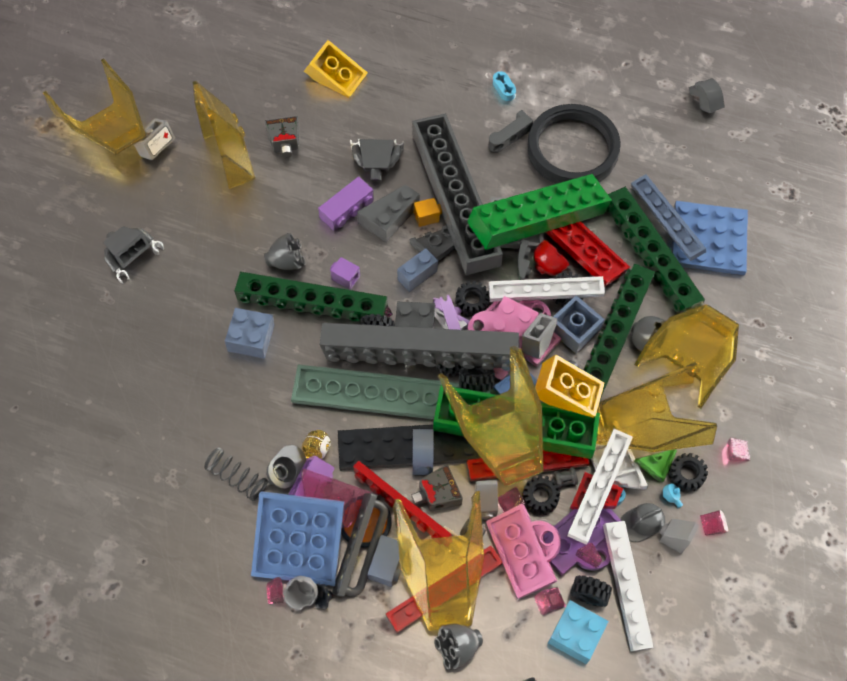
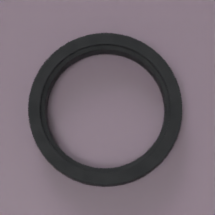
(574, 112)

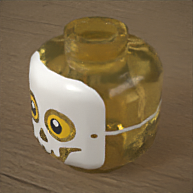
(316, 444)

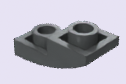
(522, 264)

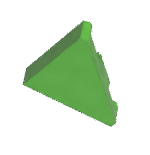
(657, 464)

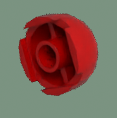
(549, 260)

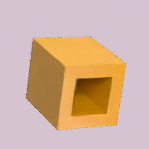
(427, 212)

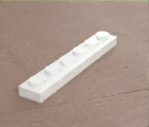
(547, 288)
(599, 487)
(627, 586)

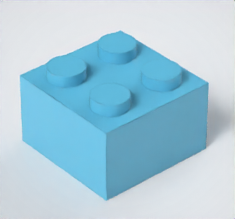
(578, 632)

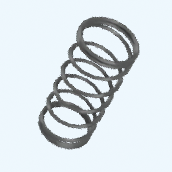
(215, 462)

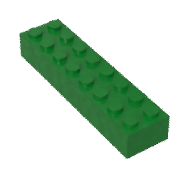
(538, 211)
(561, 429)

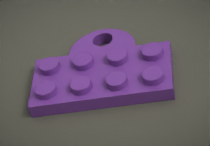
(566, 557)

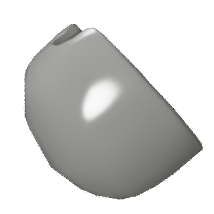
(300, 592)

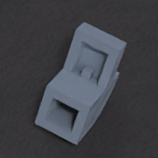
(422, 451)

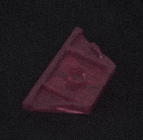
(324, 487)

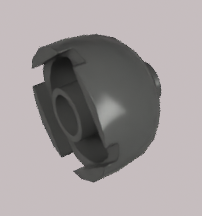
(644, 330)

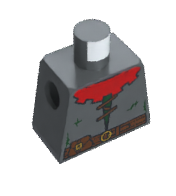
(283, 134)
(438, 490)

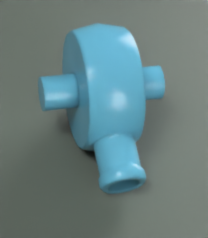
(672, 494)

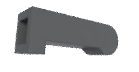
(510, 133)

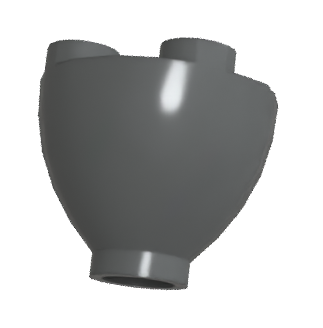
(285, 253)
(457, 644)

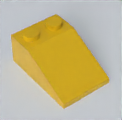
(335, 70)
(568, 387)

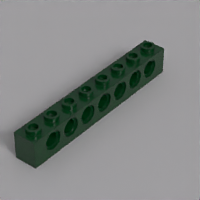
(662, 254)
(636, 276)
(321, 294)

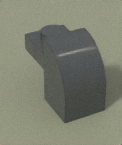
(709, 95)

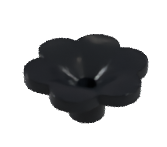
(323, 596)

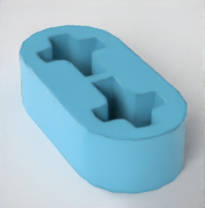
(502, 87)

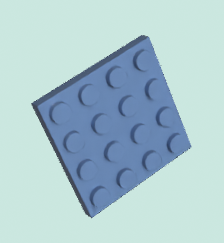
(721, 232)
(297, 537)

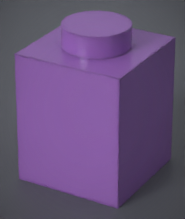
(345, 273)

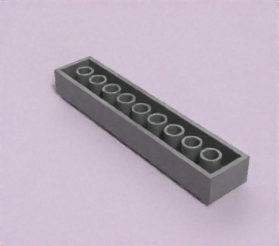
(453, 190)
(417, 346)

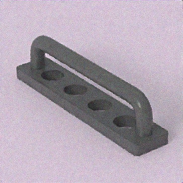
(341, 585)

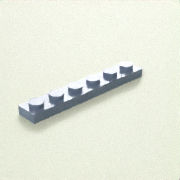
(668, 217)

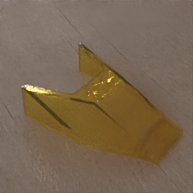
(218, 120)
(113, 127)
(699, 337)
(648, 419)
(506, 426)
(442, 571)

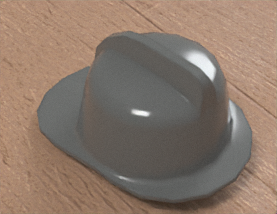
(285, 466)
(643, 521)

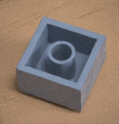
(577, 324)
(249, 333)

